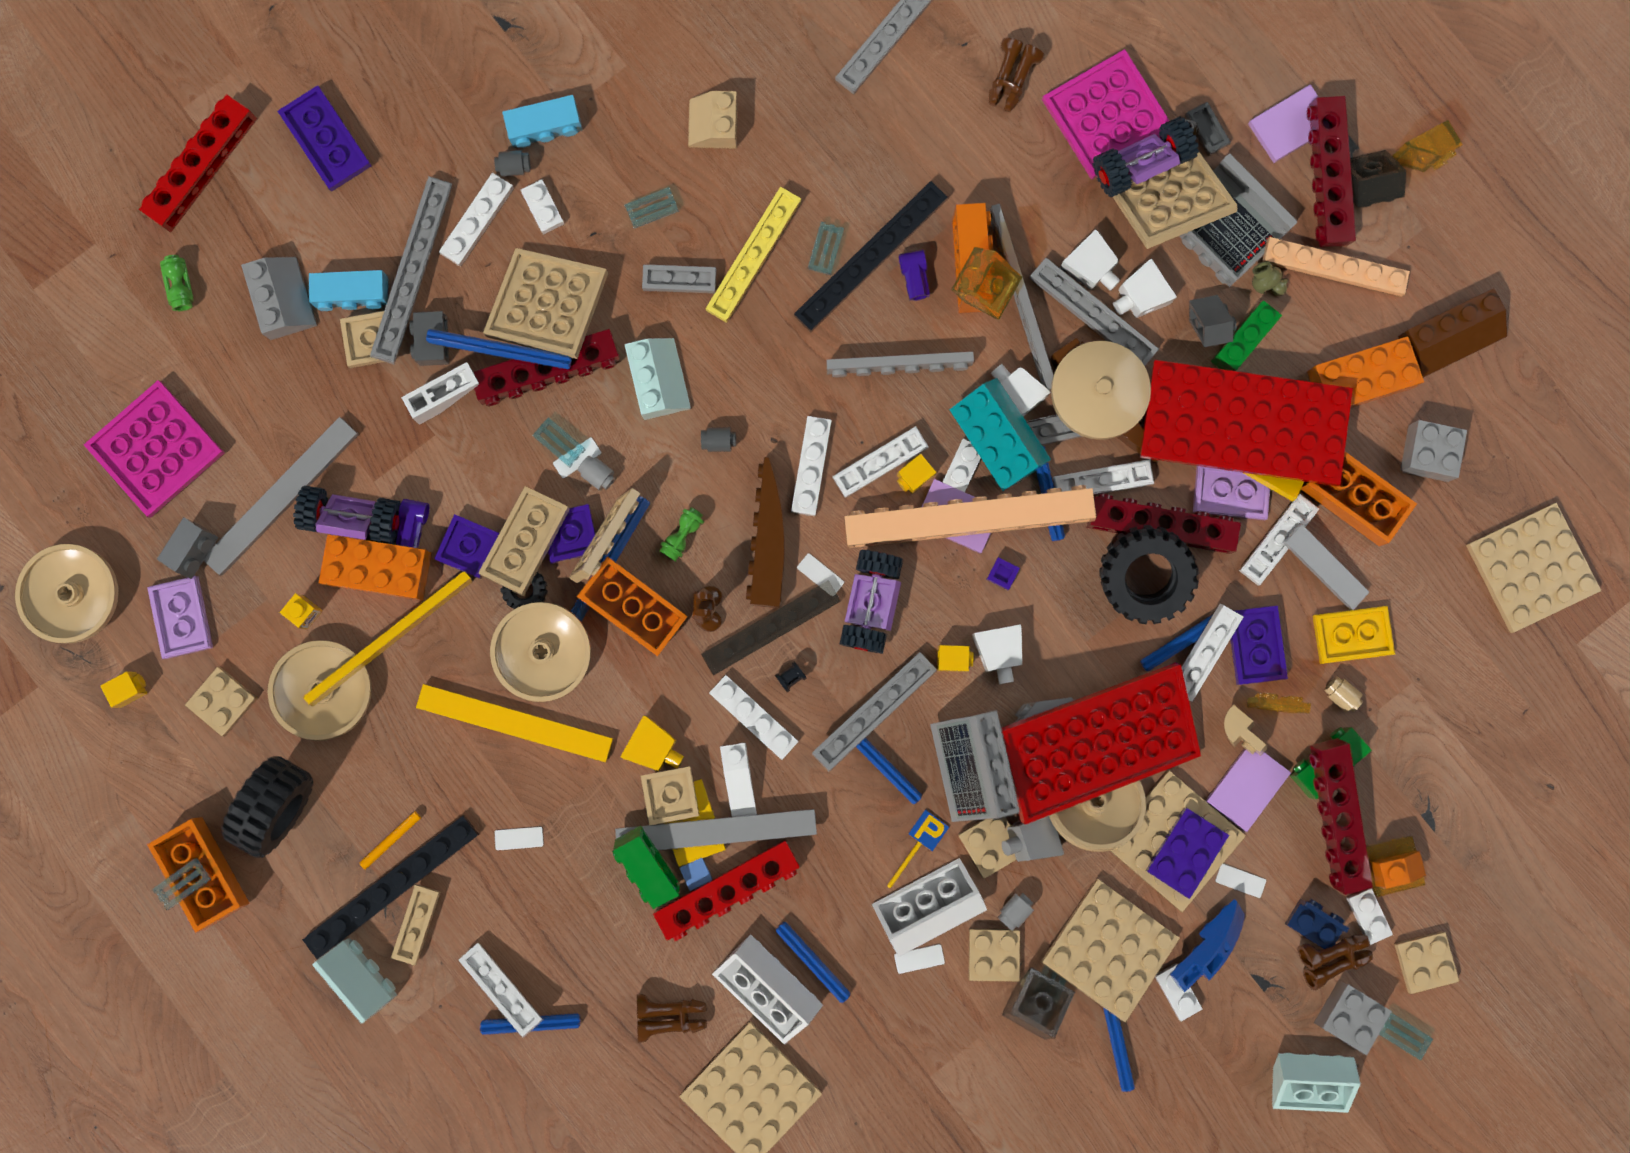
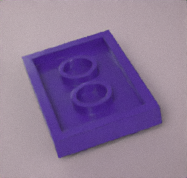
(1258, 647)
(1187, 853)

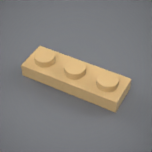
(415, 924)

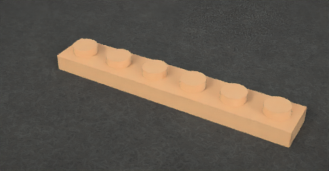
(1336, 266)

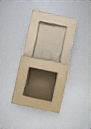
(1238, 728)

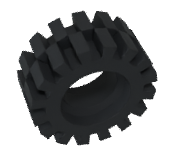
(538, 594)

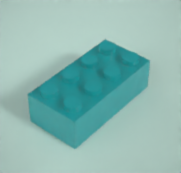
(1000, 434)

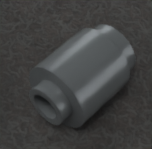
(512, 163)
(718, 439)

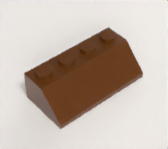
(1458, 332)

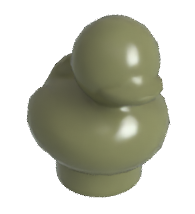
(1269, 278)

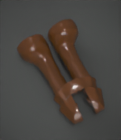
(1030, 56)
(704, 608)
(1312, 958)
(648, 1009)

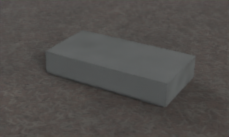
(1210, 130)

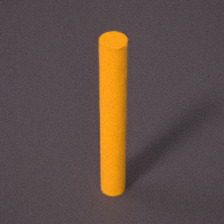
(390, 840)

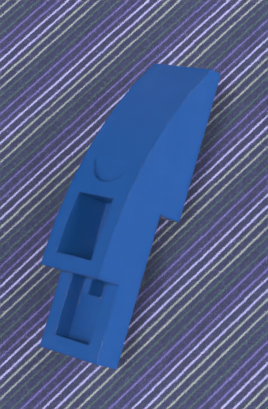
(1218, 942)

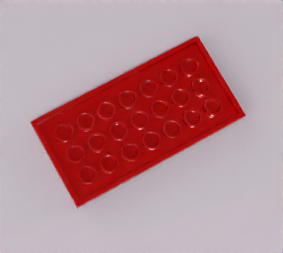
(1246, 423)
(1100, 742)

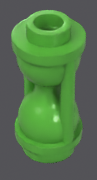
(179, 295)
(676, 543)

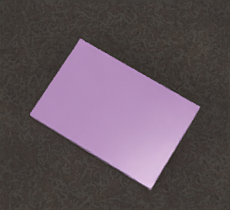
(1285, 125)
(943, 493)
(1230, 494)
(180, 617)
(1247, 788)

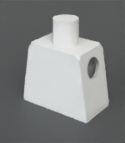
(1092, 263)
(1144, 292)
(1022, 388)
(1000, 650)

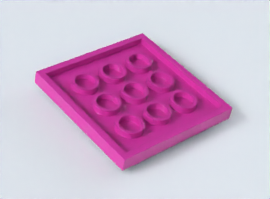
(1105, 109)
(154, 449)

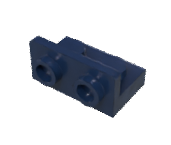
(1315, 924)

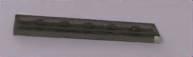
(770, 628)

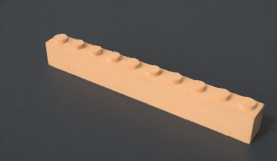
(970, 518)

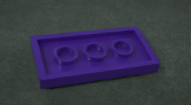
(324, 138)

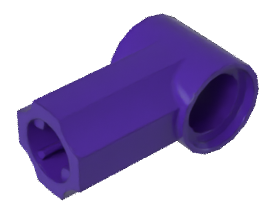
(913, 268)
(413, 517)

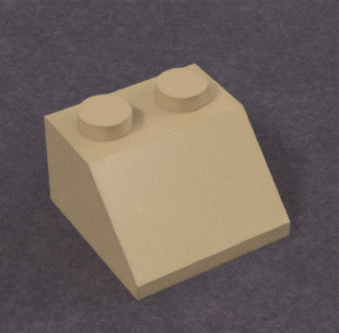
(713, 120)

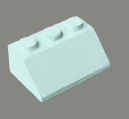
(657, 377)
(355, 979)
(1314, 1082)

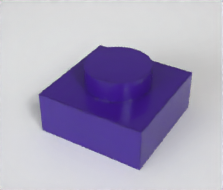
(1003, 573)

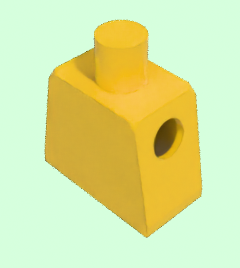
(651, 746)

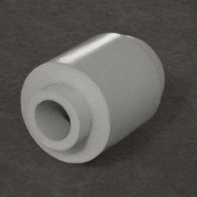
(596, 473)
(1016, 911)

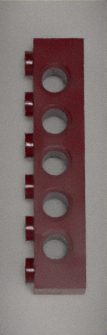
(1334, 111)
(509, 371)
(1226, 528)
(1357, 873)

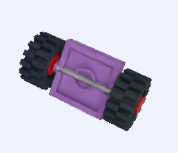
(1146, 157)
(347, 515)
(872, 601)

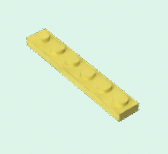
(753, 254)

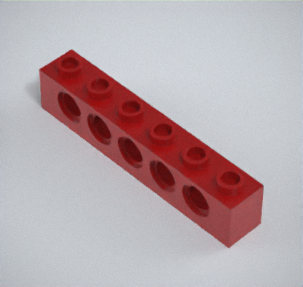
(210, 162)
(667, 915)

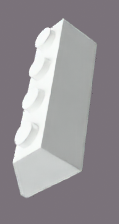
(929, 907)
(768, 989)

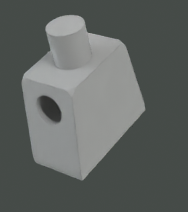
(1033, 840)

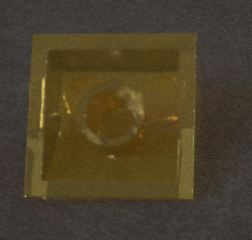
(1430, 148)
(987, 282)

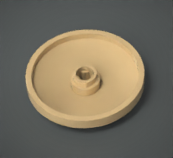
(1100, 390)
(66, 593)
(540, 651)
(302, 671)
(1104, 820)

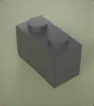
(1211, 320)
(422, 351)
(187, 548)

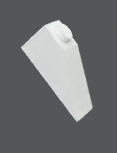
(440, 393)
(738, 779)

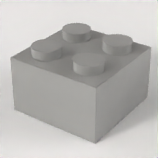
(1433, 451)
(1352, 1017)

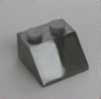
(1376, 178)
(1038, 1004)

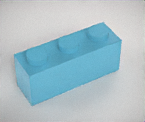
(542, 121)
(348, 289)

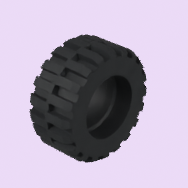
(1156, 605)
(267, 806)

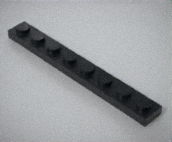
(870, 256)
(390, 887)

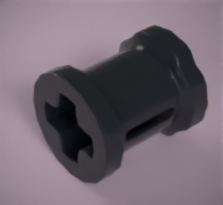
(790, 676)

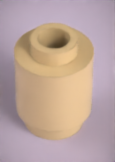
(1344, 694)

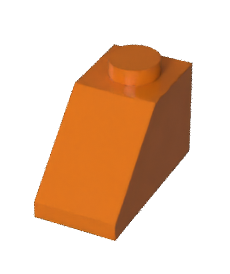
(1398, 869)

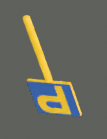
(928, 832)

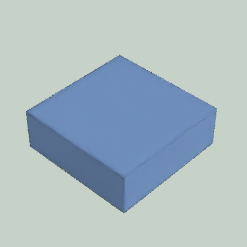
(696, 874)

